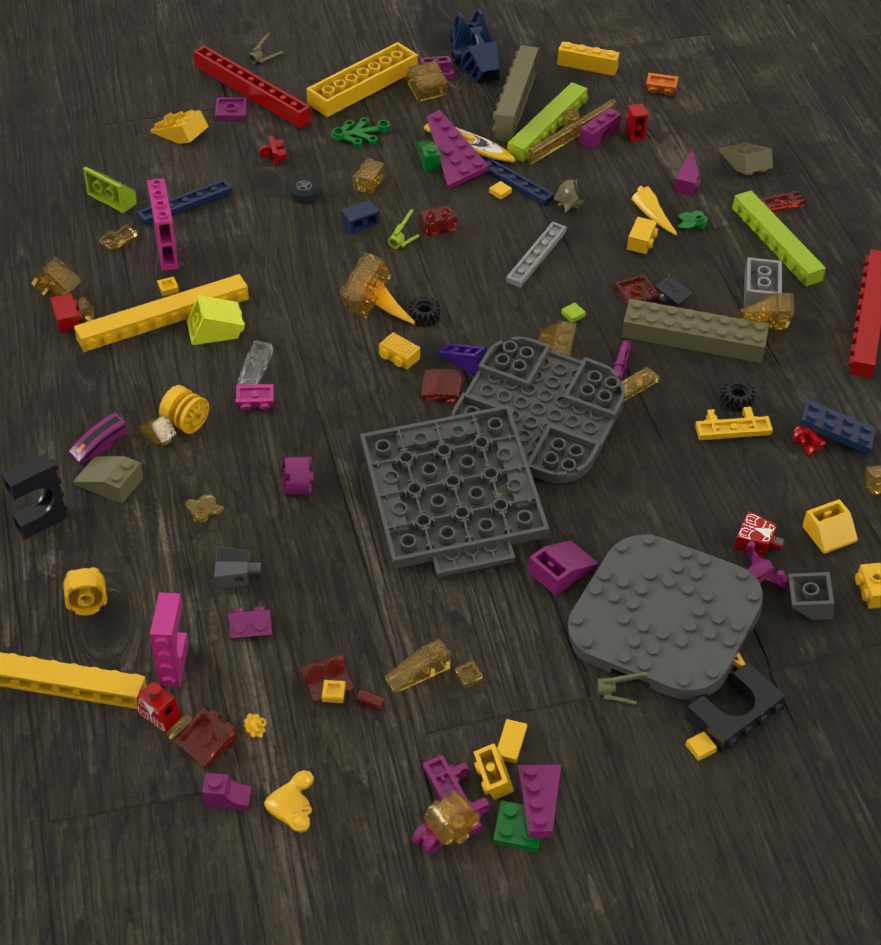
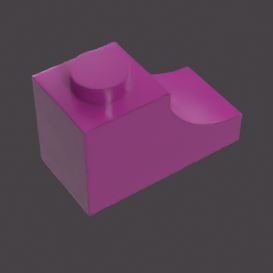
(223, 792)

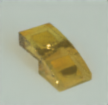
(119, 238)

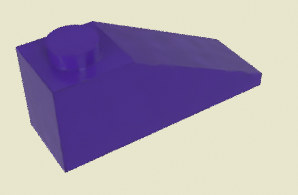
(464, 356)

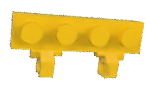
(733, 428)

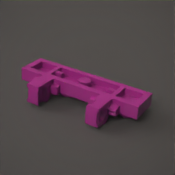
(447, 778)

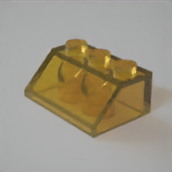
(560, 337)

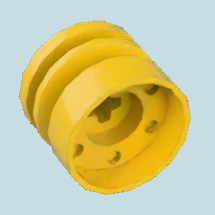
(184, 409)

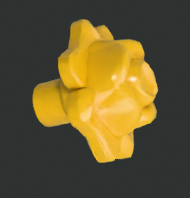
(254, 725)

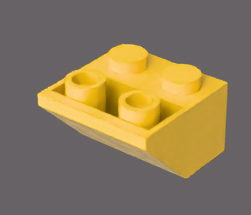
(830, 526)

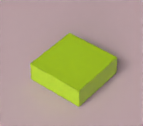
(573, 312)

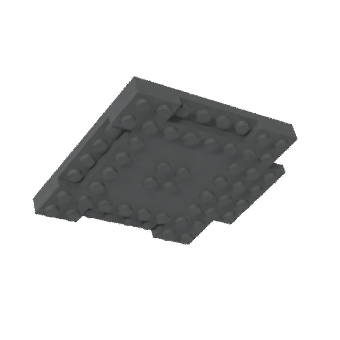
(439, 486)

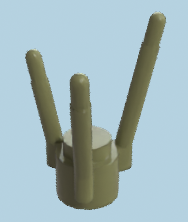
(256, 54)
(607, 686)

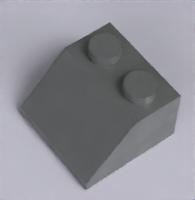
(812, 595)

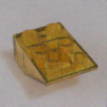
(774, 310)

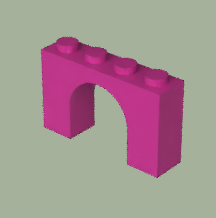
(167, 643)

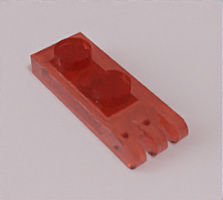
(784, 201)

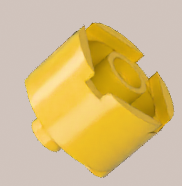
(84, 591)

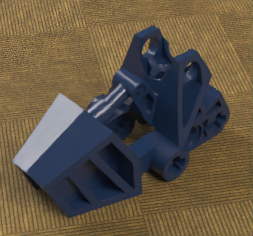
(477, 58)

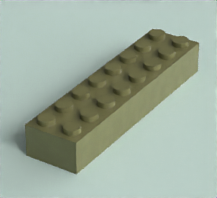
(515, 93)
(695, 330)

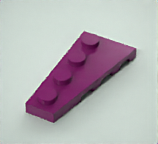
(539, 797)

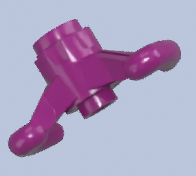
(763, 569)

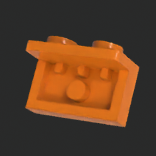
(661, 84)

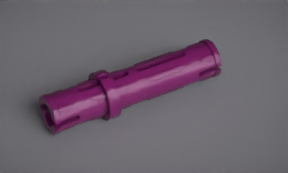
(623, 354)

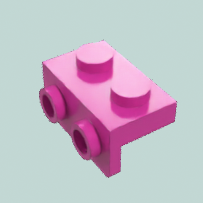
(255, 396)

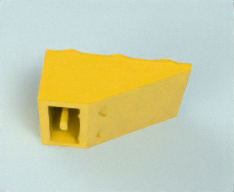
(181, 126)

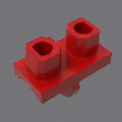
(275, 150)
(808, 439)

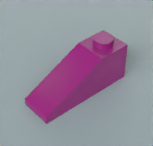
(688, 177)

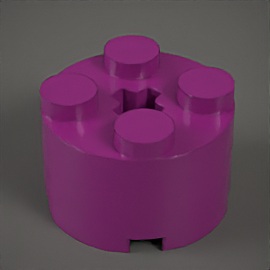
(296, 475)

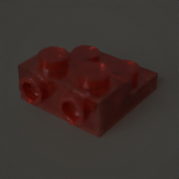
(207, 737)

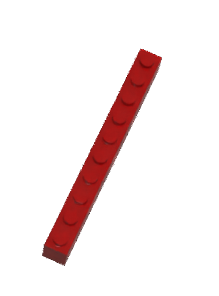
(252, 86)
(868, 317)

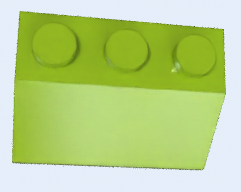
(109, 190)

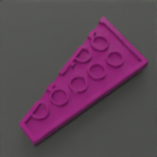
(458, 157)

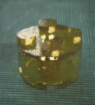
(451, 818)

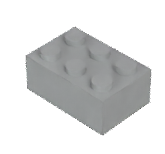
(761, 279)

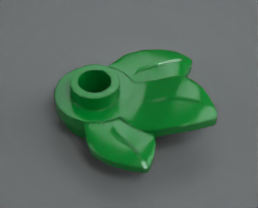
(692, 220)

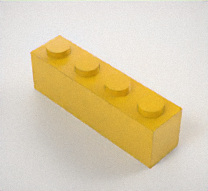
(588, 58)

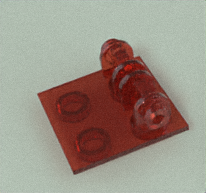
(331, 669)

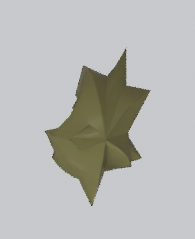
(568, 195)

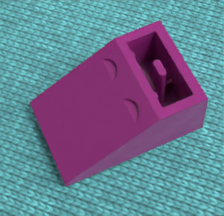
(560, 565)

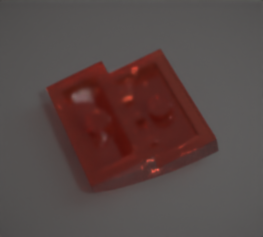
(442, 384)

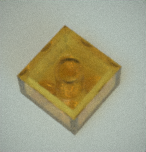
(427, 80)

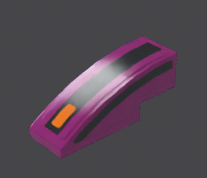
(98, 438)

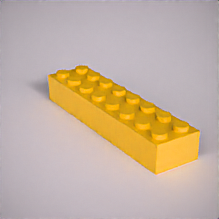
(361, 79)

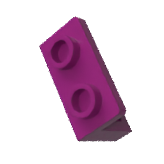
(250, 623)

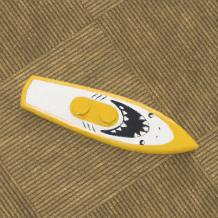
(484, 146)

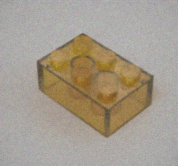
(365, 285)

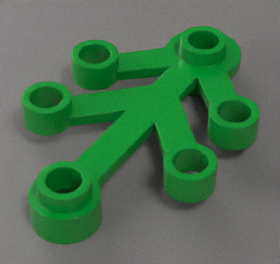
(341, 133)

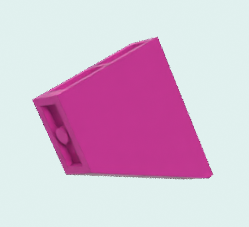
(163, 224)

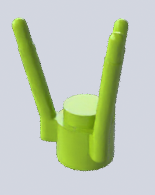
(397, 237)

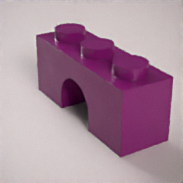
(606, 122)

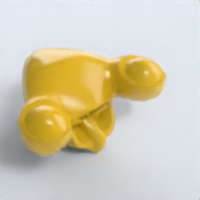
(289, 803)

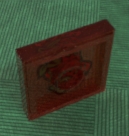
(636, 288)

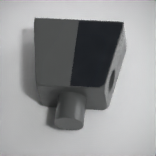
(233, 568)

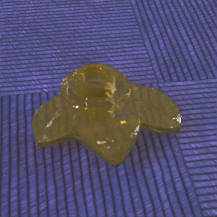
(203, 508)

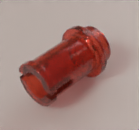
(370, 699)

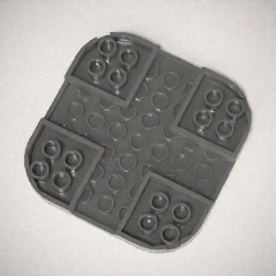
(556, 403)
(666, 615)

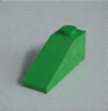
(429, 155)

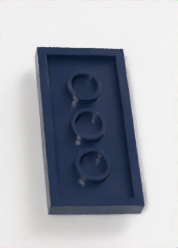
(837, 426)

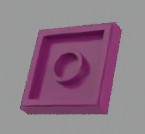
(231, 108)

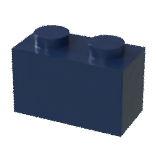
(360, 217)

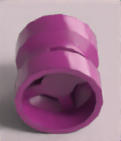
(425, 837)

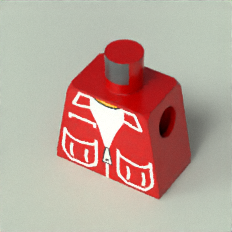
(760, 532)
(158, 707)

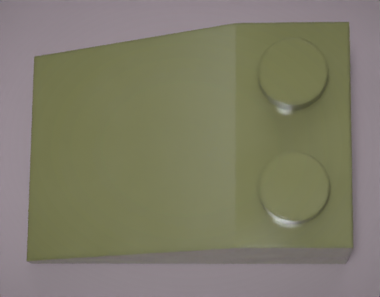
(748, 158)
(111, 477)

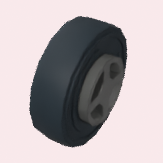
(304, 190)

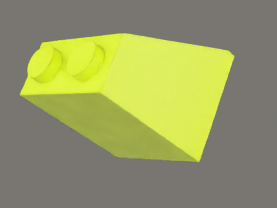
(214, 320)

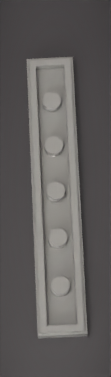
(536, 254)

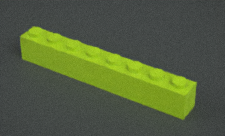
(547, 121)
(779, 238)

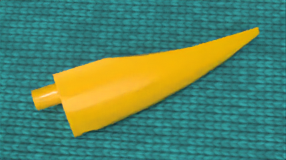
(649, 205)
(389, 305)

